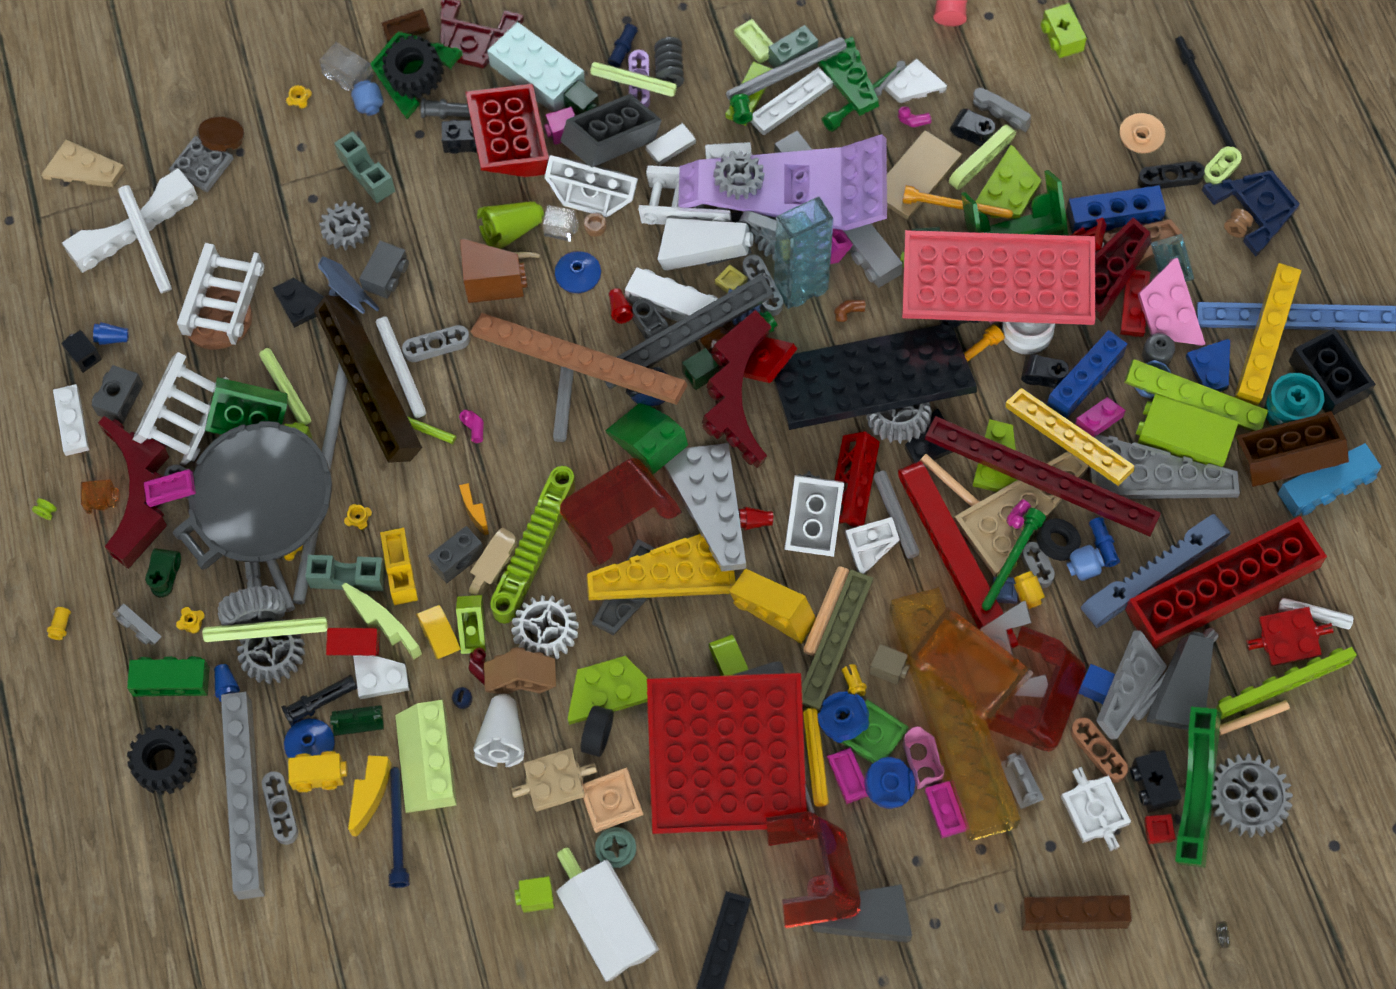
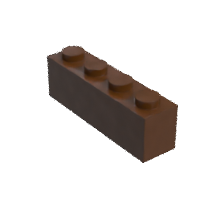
(1075, 912)

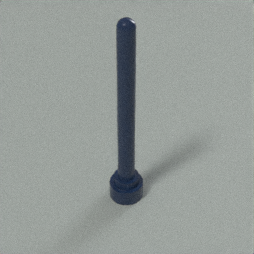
(398, 877)

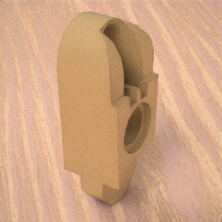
(493, 561)

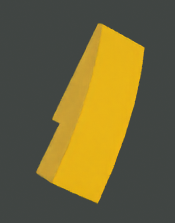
(399, 566)
(368, 793)

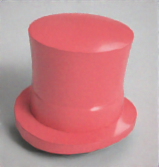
(950, 12)

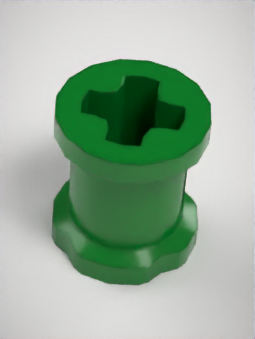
(741, 109)

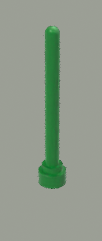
(833, 119)
(1033, 520)

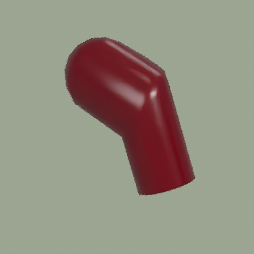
(476, 664)

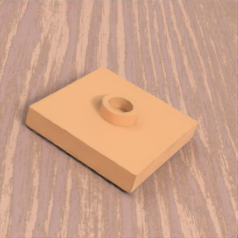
(611, 800)

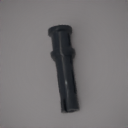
(308, 705)

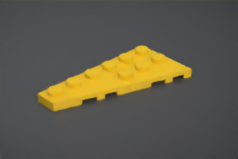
(667, 571)

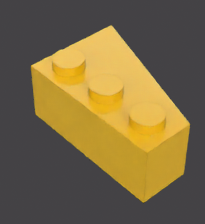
(774, 604)

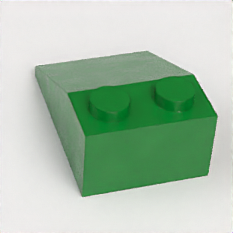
(649, 436)

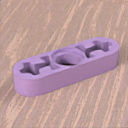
(639, 54)

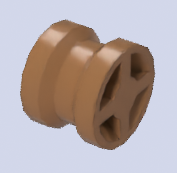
(1238, 223)

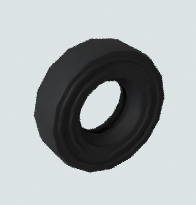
(1063, 528)

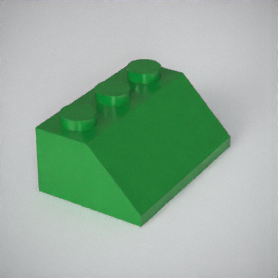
(242, 404)

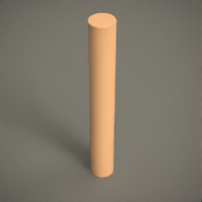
(949, 480)
(1253, 717)

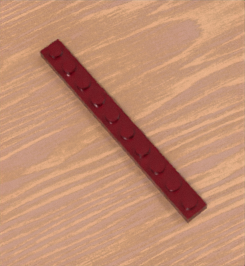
(1043, 476)

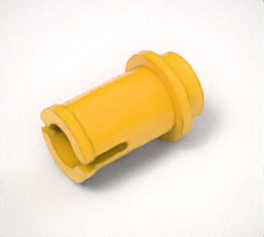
(59, 623)
(854, 681)

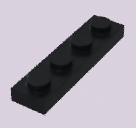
(724, 941)

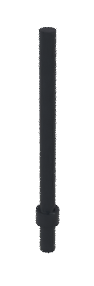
(1188, 57)

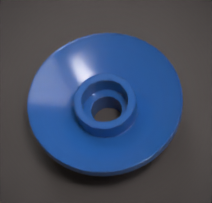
(577, 280)
(321, 738)

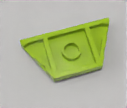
(1011, 184)
(609, 685)

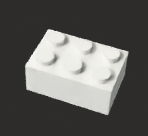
(814, 515)

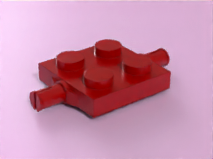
(1290, 636)

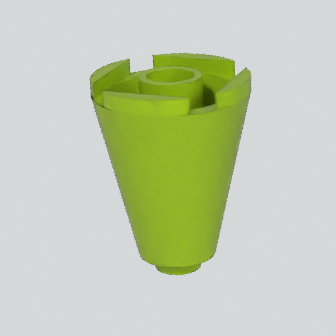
(508, 222)

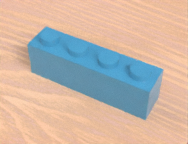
(1323, 485)

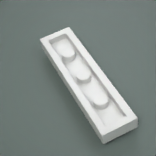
(791, 101)

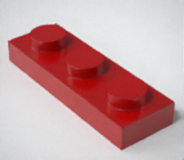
(1133, 317)

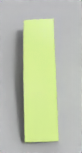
(377, 616)

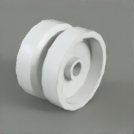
(1027, 337)

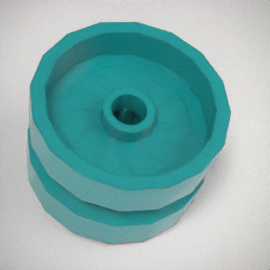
(1293, 398)

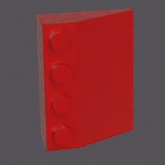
(508, 130)

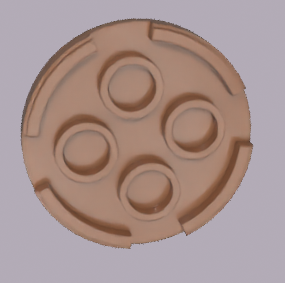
(212, 338)

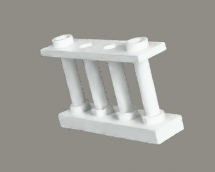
(668, 177)
(204, 279)
(157, 410)

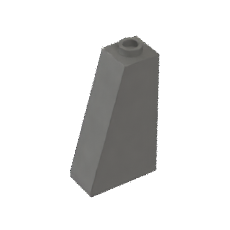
(1184, 682)
(881, 917)

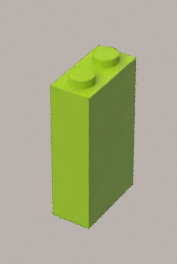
(1186, 431)

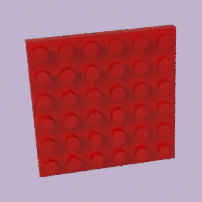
(725, 751)

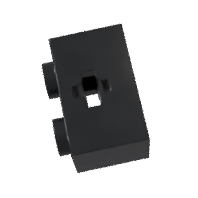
(1158, 768)

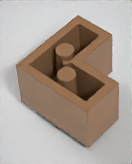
(519, 671)

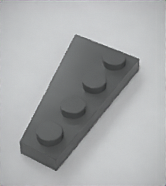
(617, 612)

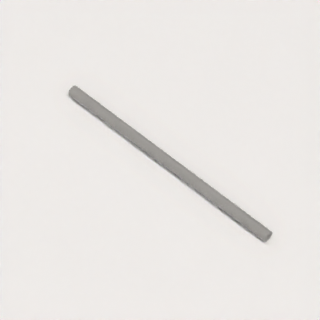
(328, 451)

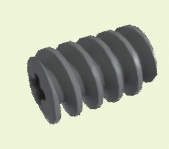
(669, 60)

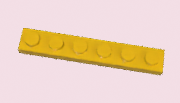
(1070, 436)

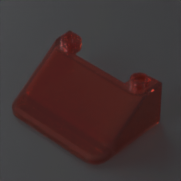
(613, 503)

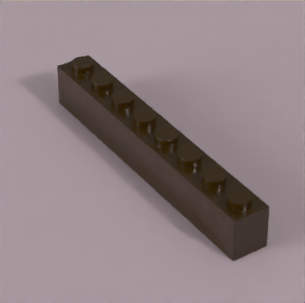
(368, 379)

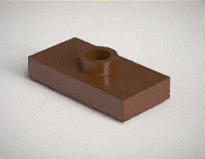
(411, 23)

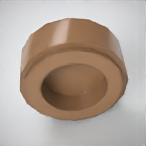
(595, 224)

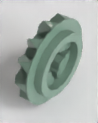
(623, 839)

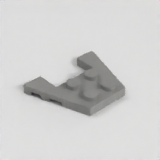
(997, 631)

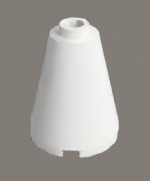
(500, 734)

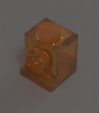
(98, 495)

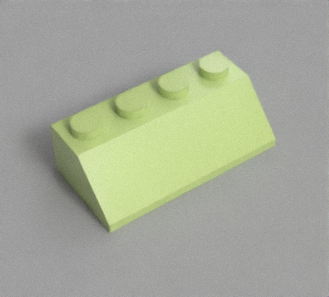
(425, 757)

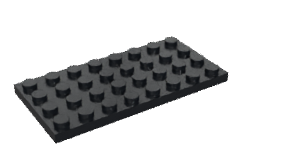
(873, 376)

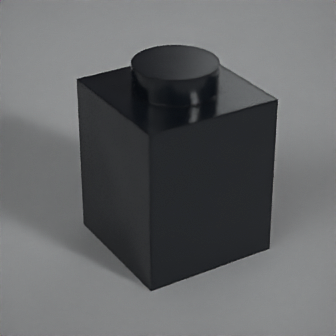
(81, 351)

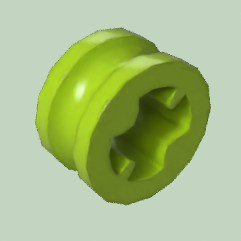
(44, 509)

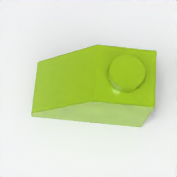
(471, 623)

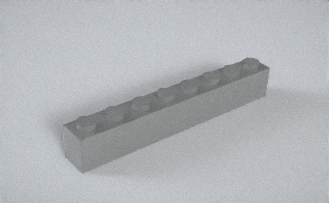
(868, 246)
(242, 796)

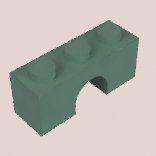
(370, 175)
(327, 573)

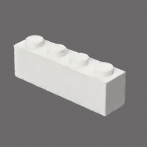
(666, 295)

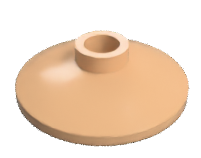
(1145, 126)

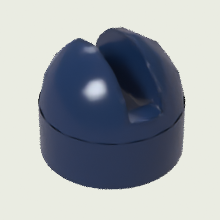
(466, 699)

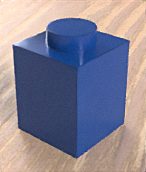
(1096, 683)

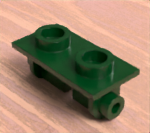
(357, 720)

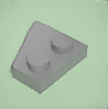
(143, 631)

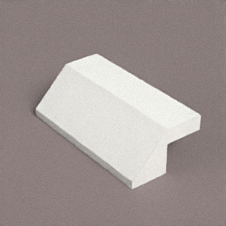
(607, 920)

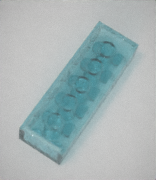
(803, 252)

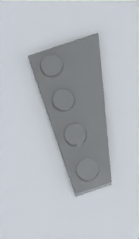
(1132, 683)

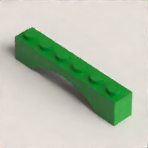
(1196, 815)

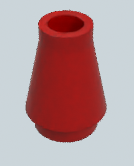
(620, 308)
(754, 518)

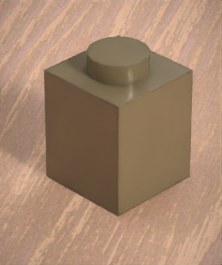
(889, 664)

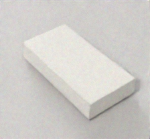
(670, 144)

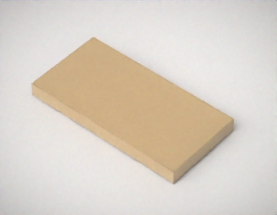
(921, 166)

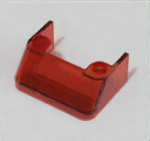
(1045, 725)
(829, 895)

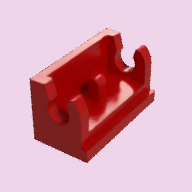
(353, 642)

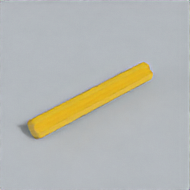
(816, 758)

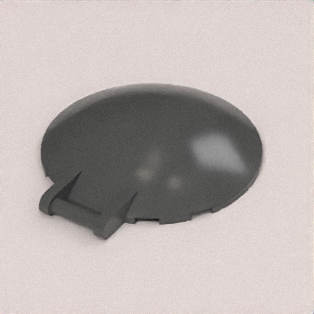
(256, 494)

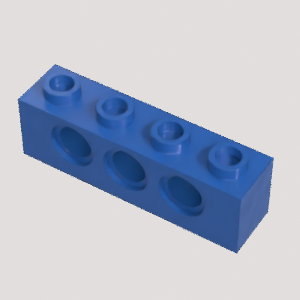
(1103, 205)
(1087, 374)

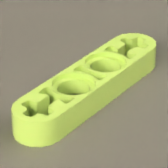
(982, 157)

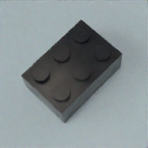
(1335, 369)

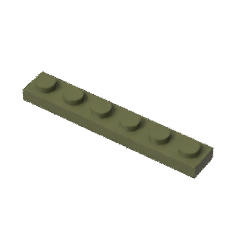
(835, 639)

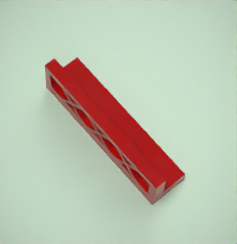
(858, 477)

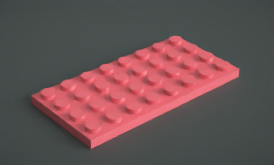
(999, 277)

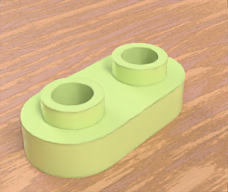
(1220, 167)

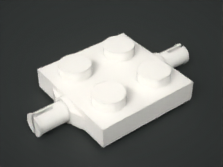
(1095, 809)

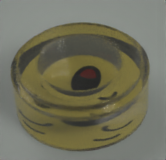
(1222, 934)

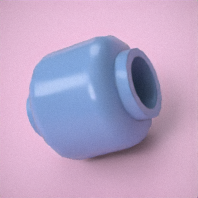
(367, 97)
(1085, 563)

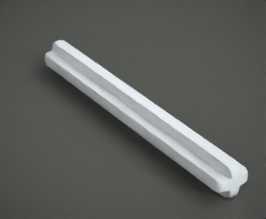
(144, 239)
(401, 367)

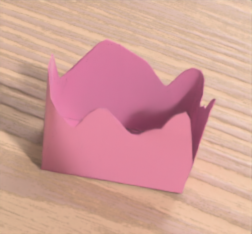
(918, 735)

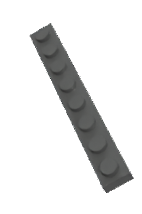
(698, 324)

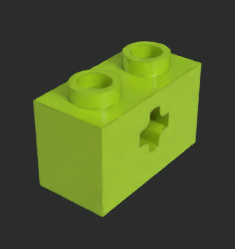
(1063, 30)

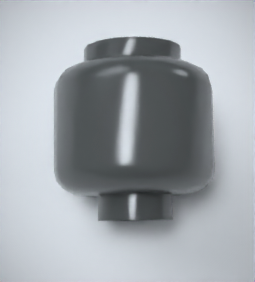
(1158, 348)

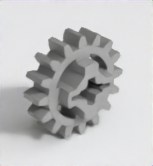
(738, 175)
(344, 224)

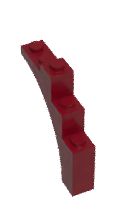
(726, 387)
(140, 522)

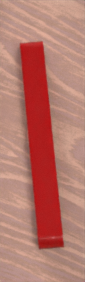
(950, 544)

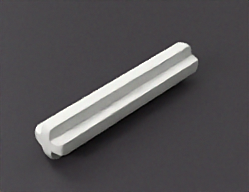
(1318, 613)

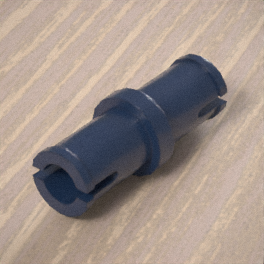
(622, 45)

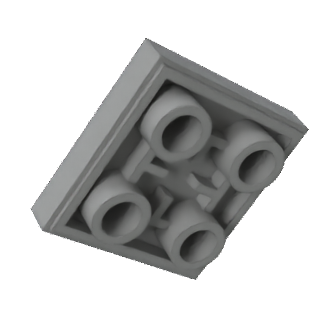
(201, 164)

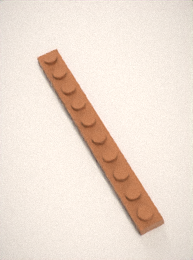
(580, 358)

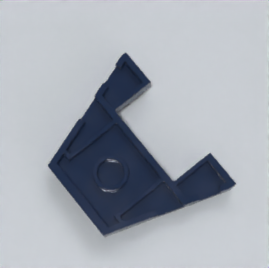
(1263, 198)

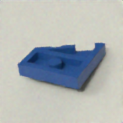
(1211, 365)

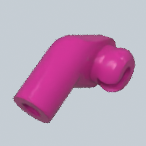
(911, 119)
(1016, 515)

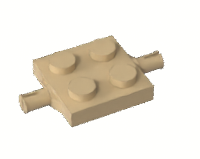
(554, 779)

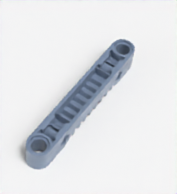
(1196, 543)

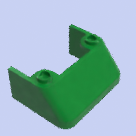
(1047, 214)

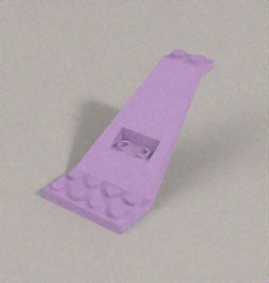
(846, 179)

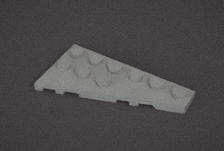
(1165, 475)
(709, 494)

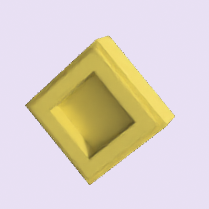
(730, 279)

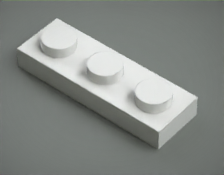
(71, 420)

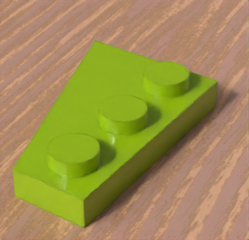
(987, 477)

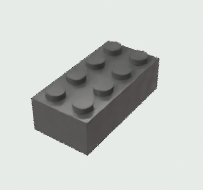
(610, 130)

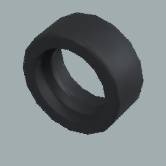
(597, 731)

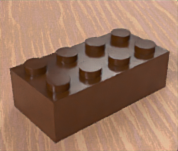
(1292, 449)

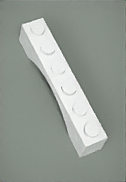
(93, 246)

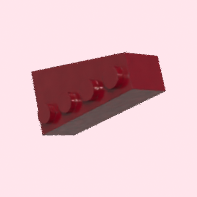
(1116, 264)

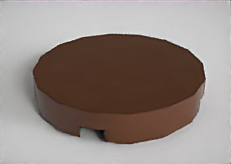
(220, 134)

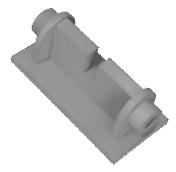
(1021, 781)

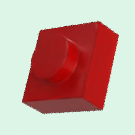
(1159, 829)

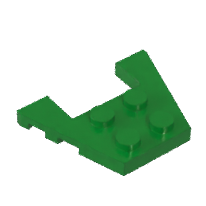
(408, 106)

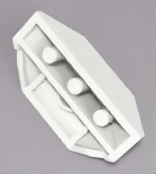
(589, 188)

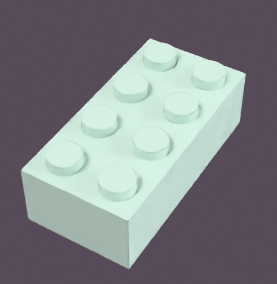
(530, 60)

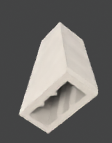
(701, 242)

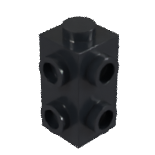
(458, 137)

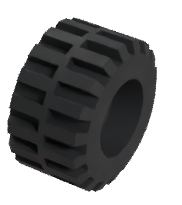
(406, 52)
(152, 743)

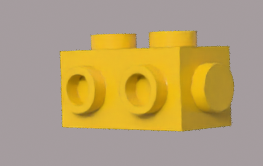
(317, 771)

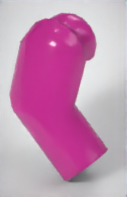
(474, 423)

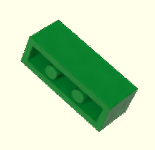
(168, 677)

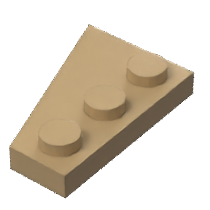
(82, 164)

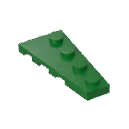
(851, 78)

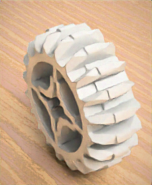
(563, 634)

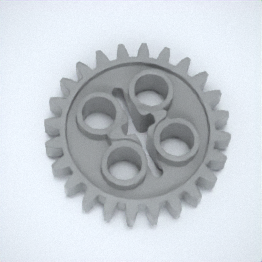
(1264, 780)

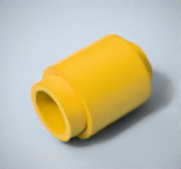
(1029, 589)

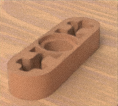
(1081, 740)

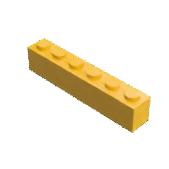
(1267, 334)

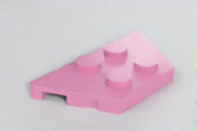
(1170, 307)

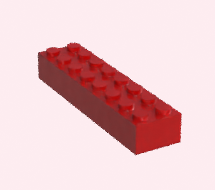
(1226, 582)

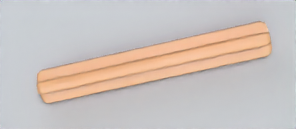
(826, 611)

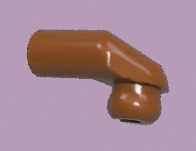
(848, 306)

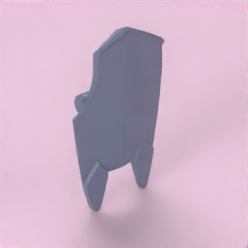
(344, 285)

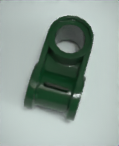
(162, 571)

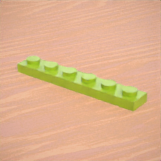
(1194, 394)
(1293, 678)

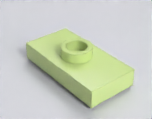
(754, 40)

